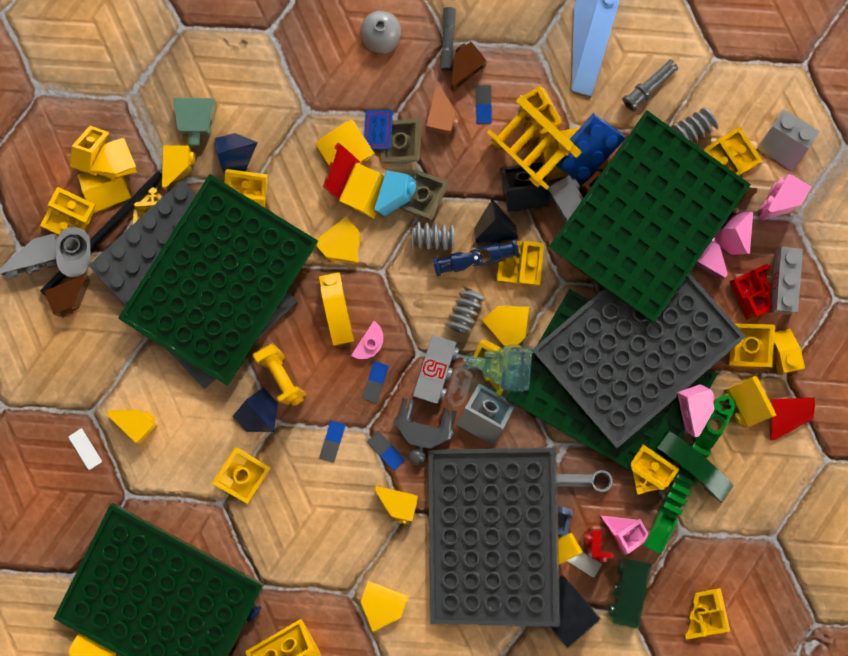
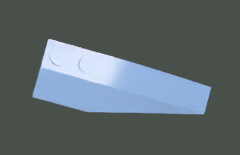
(590, 37)

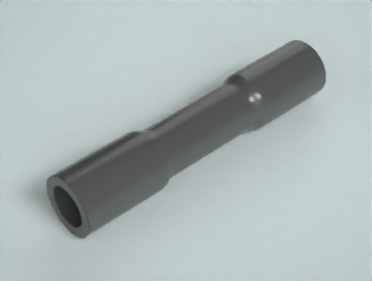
(446, 62)

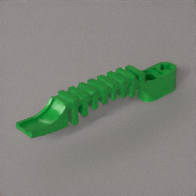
(683, 481)

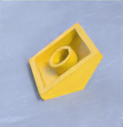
(362, 190)
(103, 191)
(756, 348)
(241, 475)

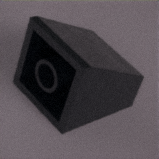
(575, 614)

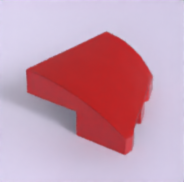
(339, 171)
(753, 291)
(790, 415)

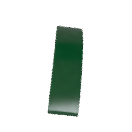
(696, 465)

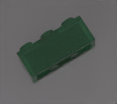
(629, 592)

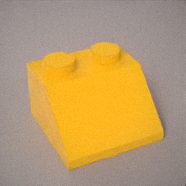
(750, 402)

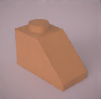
(441, 114)

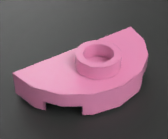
(370, 343)

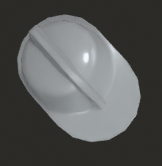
(73, 251)

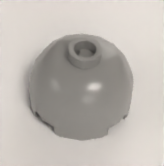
(380, 32)

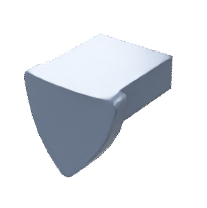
(564, 517)

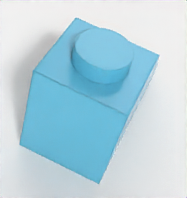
(394, 192)

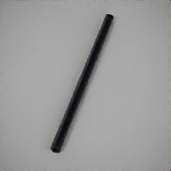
(115, 219)

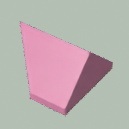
(736, 233)
(626, 532)

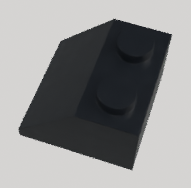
(520, 191)

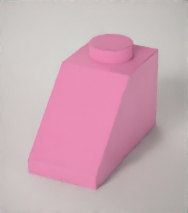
(713, 261)
(696, 408)

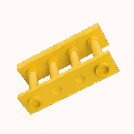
(552, 135)
(271, 358)

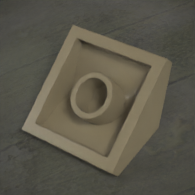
(404, 142)
(427, 195)

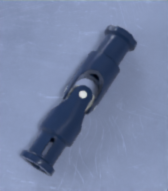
(460, 261)

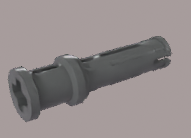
(643, 91)

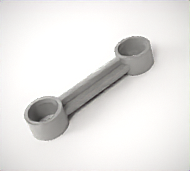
(582, 480)

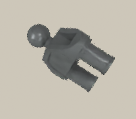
(422, 435)

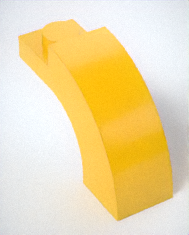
(336, 309)

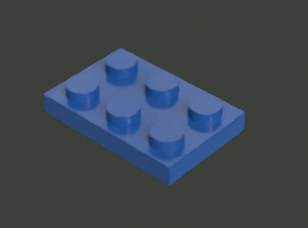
(597, 142)

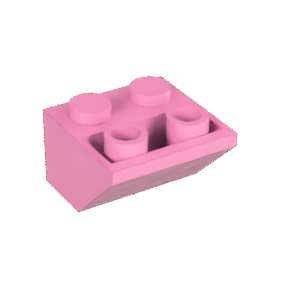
(786, 196)

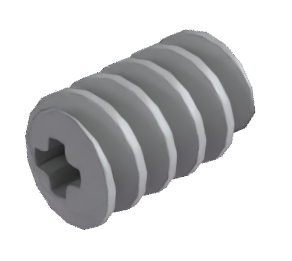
(697, 125)
(433, 236)
(465, 311)

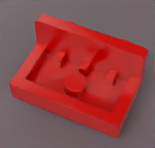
(593, 542)

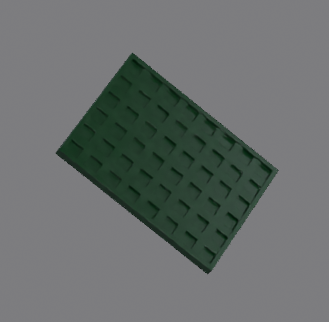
(649, 216)
(556, 407)

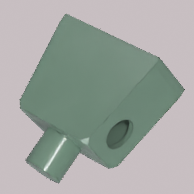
(194, 118)

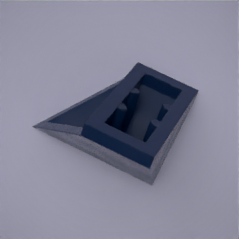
(234, 151)
(257, 412)

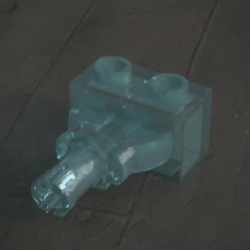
(508, 367)

